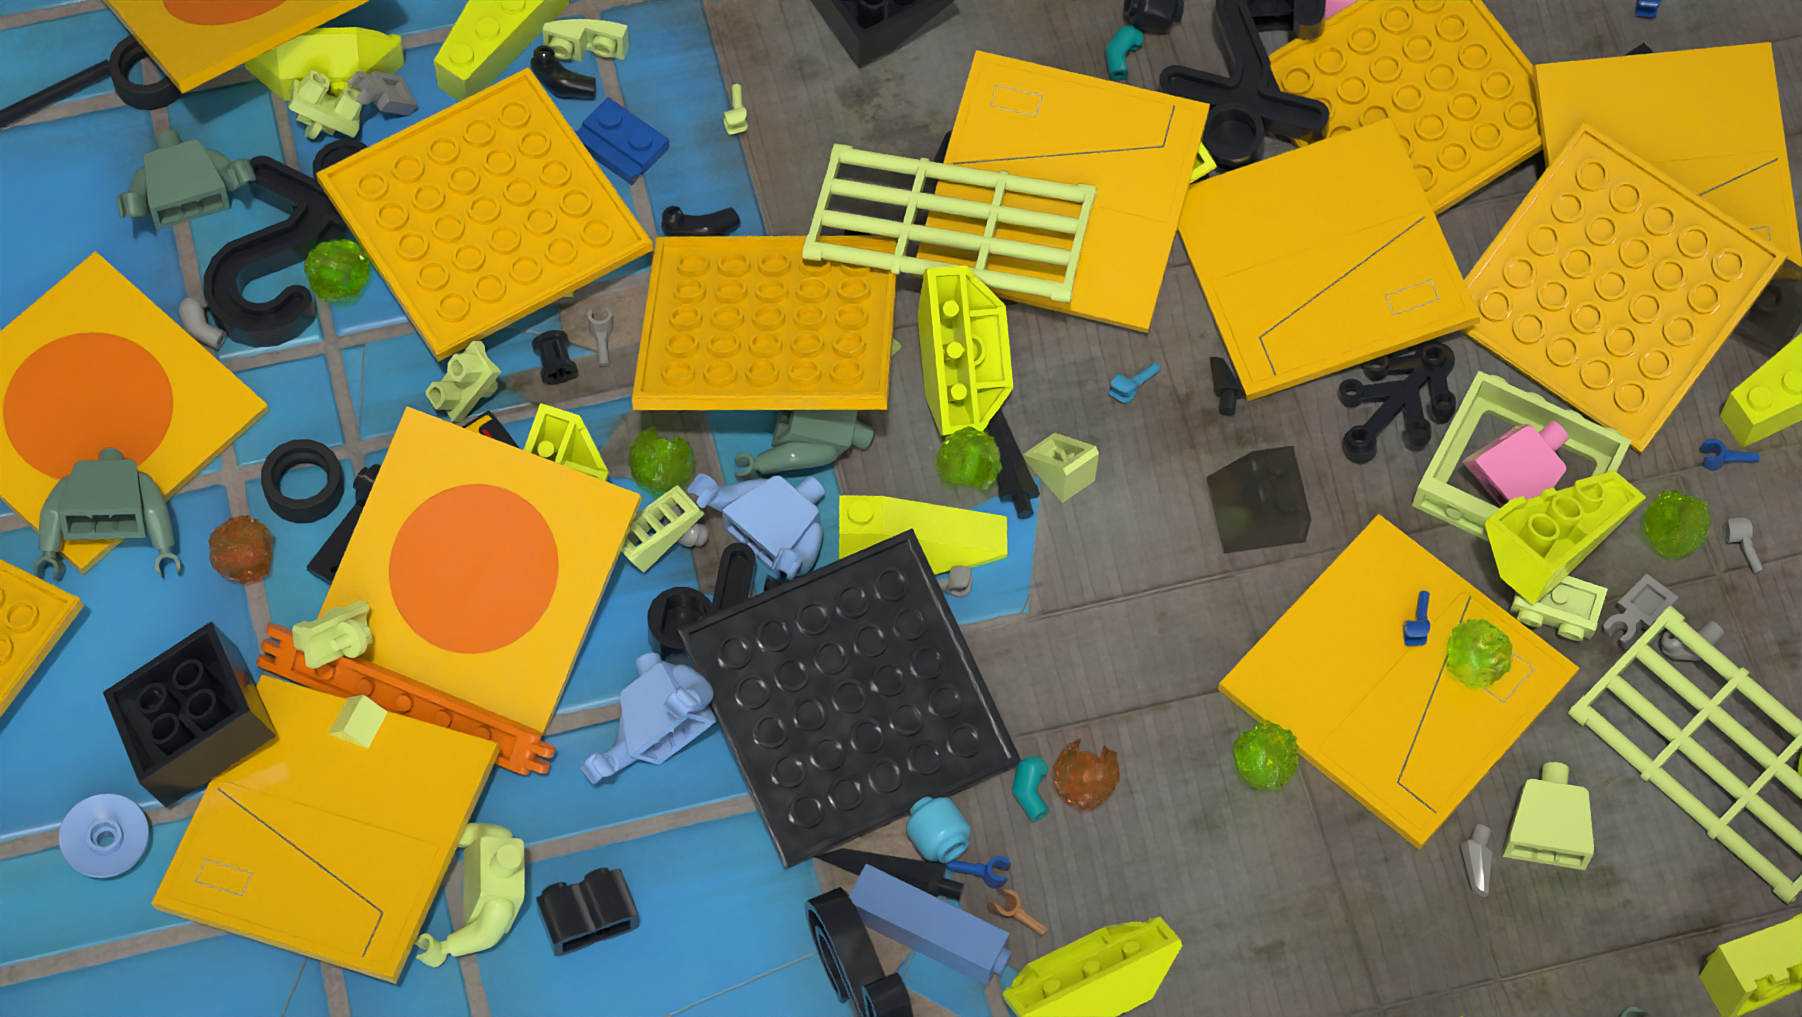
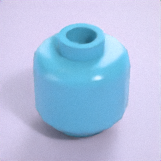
(938, 829)

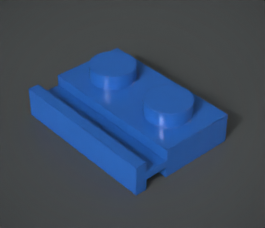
(621, 140)

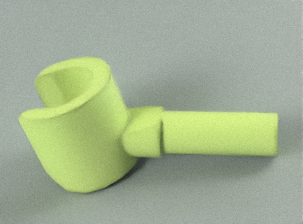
(735, 119)

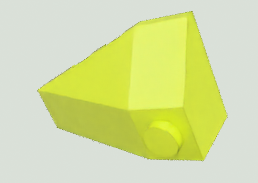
(945, 533)
(1552, 533)

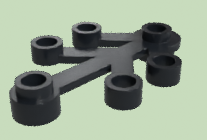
(1398, 395)

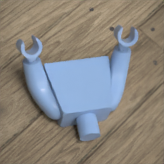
(770, 518)
(657, 717)

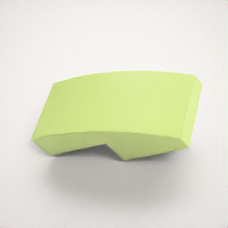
(575, 36)

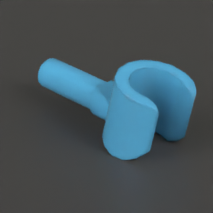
(1126, 388)

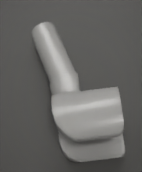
(601, 331)
(1742, 531)
(959, 582)

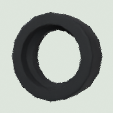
(137, 95)
(295, 453)

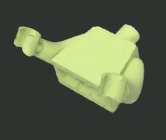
(490, 892)

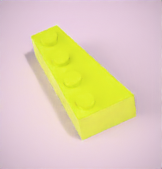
(488, 41)
(1767, 398)
(1755, 969)

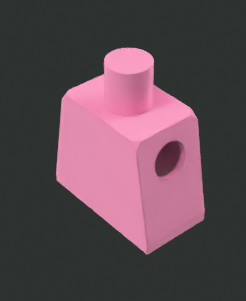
(1520, 462)

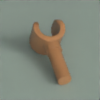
(1015, 910)

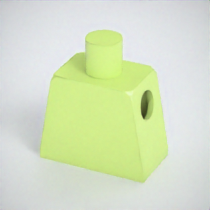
(1552, 821)

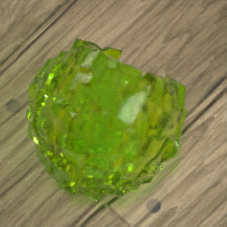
(337, 270)
(969, 459)
(659, 462)
(1677, 523)
(1479, 653)
(1267, 755)

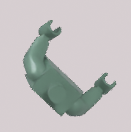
(182, 182)
(806, 441)
(104, 502)

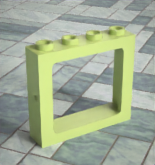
(1496, 397)

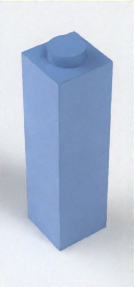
(930, 925)

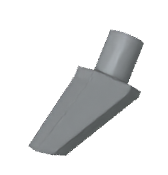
(1478, 859)

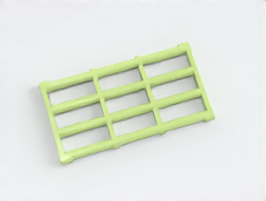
(917, 200)
(1681, 740)

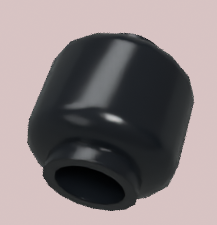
(1153, 14)

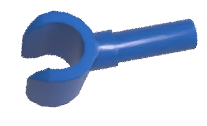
(1647, 8)
(1717, 447)
(1416, 630)
(983, 870)

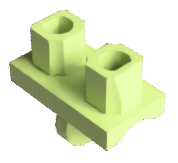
(322, 110)
(467, 380)
(334, 635)

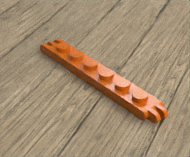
(409, 698)

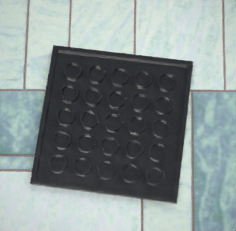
(848, 697)

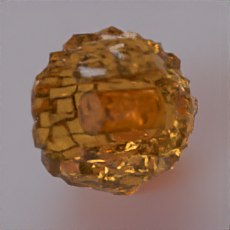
(241, 549)
(1084, 776)

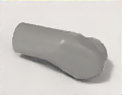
(194, 322)

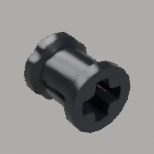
(554, 357)

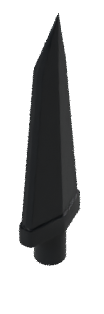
(1014, 479)
(918, 873)

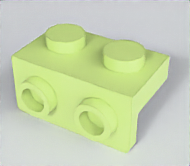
(1568, 607)

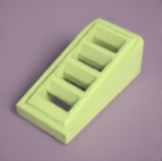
(655, 546)

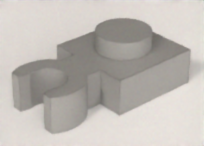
(385, 90)
(1640, 609)

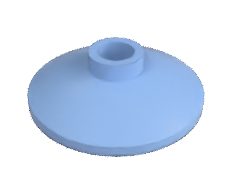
(98, 818)

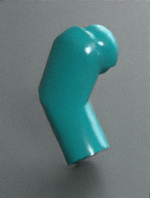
(1116, 49)
(1025, 787)

